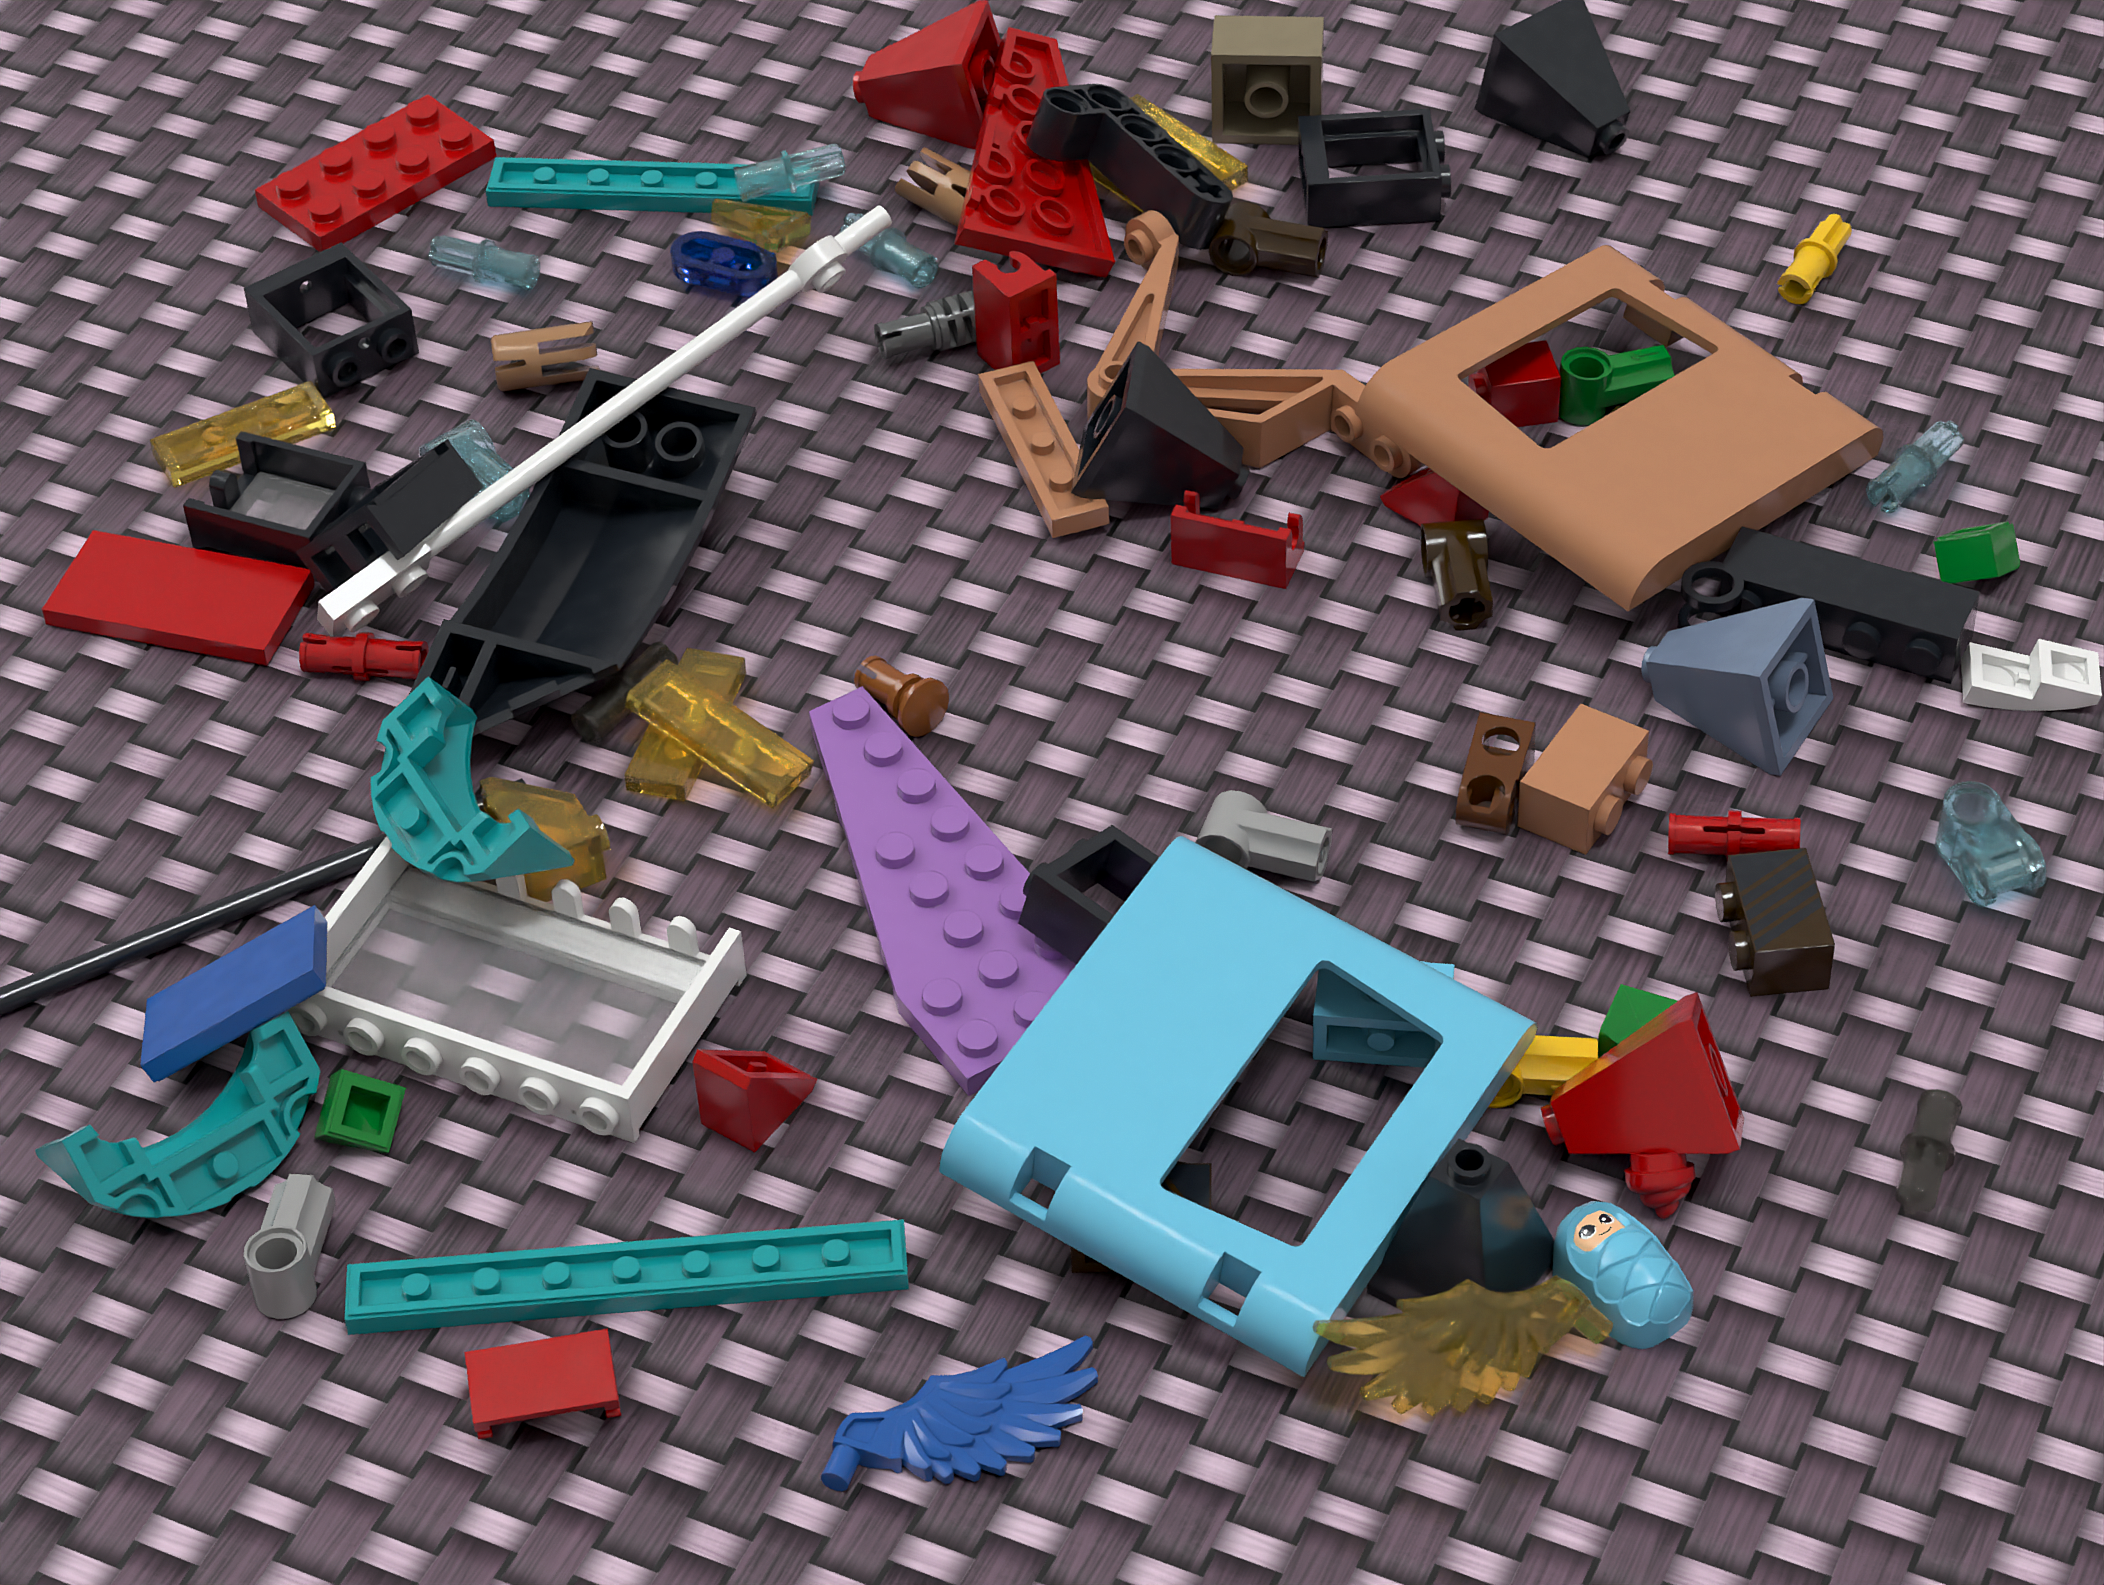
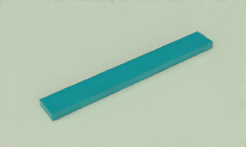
(626, 1277)

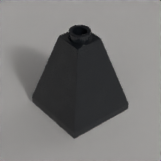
(1555, 82)
(1156, 442)
(1465, 1225)

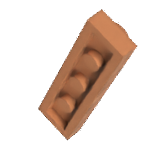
(1040, 447)

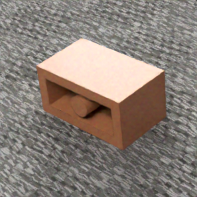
(1584, 779)

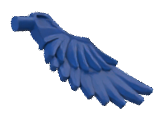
(967, 1420)

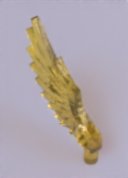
(1460, 1342)

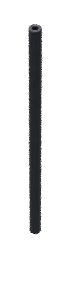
(190, 924)

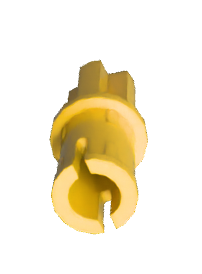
(1814, 260)

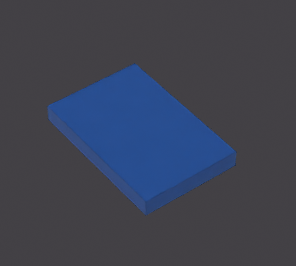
(235, 994)

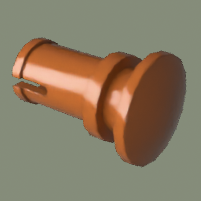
(909, 698)

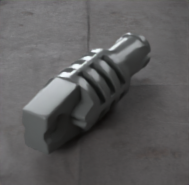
(939, 324)

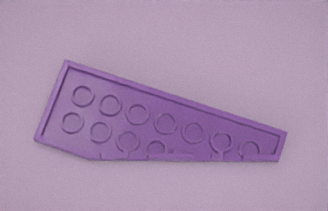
(936, 892)

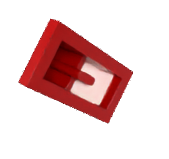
(1430, 499)
(747, 1093)

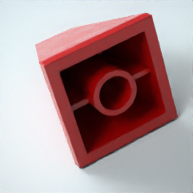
(935, 77)
(1652, 1093)

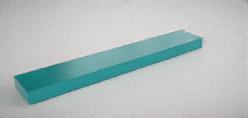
(626, 186)

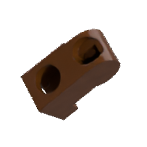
(1494, 774)

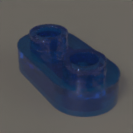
(723, 263)

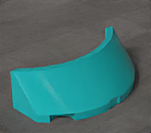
(429, 800)
(216, 1154)

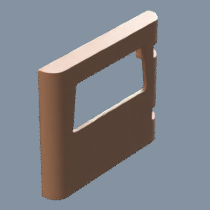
(1652, 480)

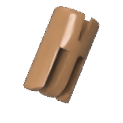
(943, 185)
(524, 347)

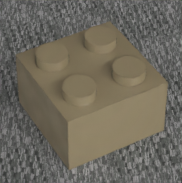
(1265, 77)

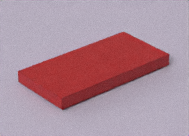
(179, 597)

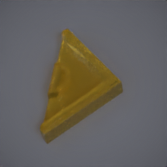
(762, 225)

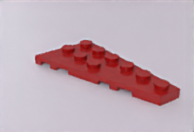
(1018, 196)

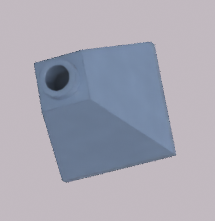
(1747, 679)

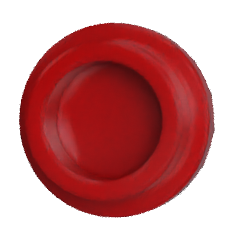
(1660, 1180)

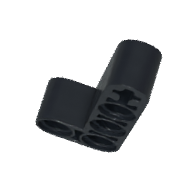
(1134, 155)

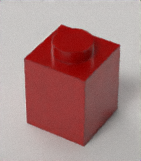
(1521, 385)

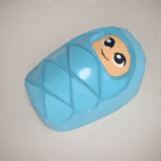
(1623, 1273)

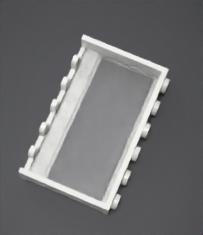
(517, 991)

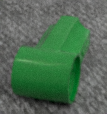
(1600, 380)

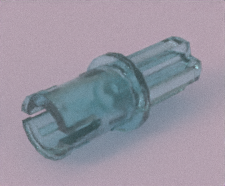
(789, 171)
(895, 253)
(485, 261)
(1915, 465)

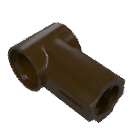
(1255, 240)
(1458, 563)

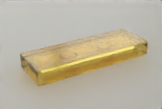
(212, 445)
(719, 733)
(660, 763)

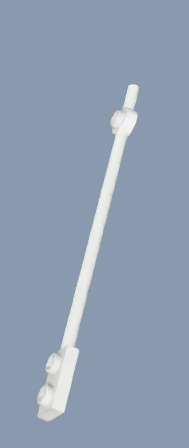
(818, 267)

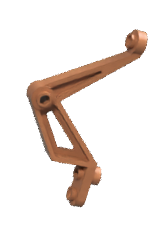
(1290, 402)

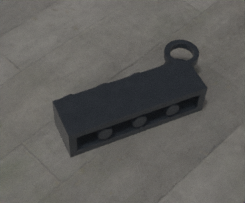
(1859, 604)

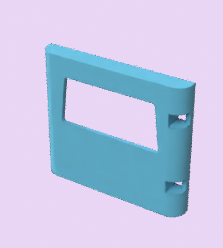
(1148, 1048)

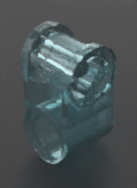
(1986, 844)

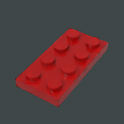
(375, 173)

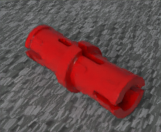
(362, 656)
(1731, 834)

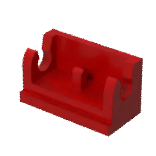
(1016, 314)
(1235, 547)
(541, 1379)

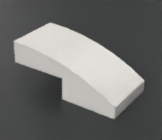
(2046, 680)

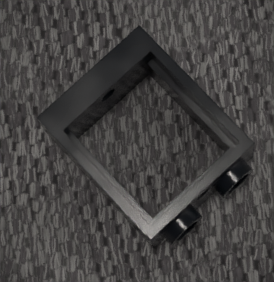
(1369, 140)
(333, 279)
(1054, 897)

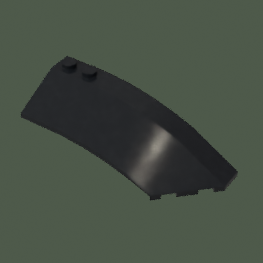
(590, 554)

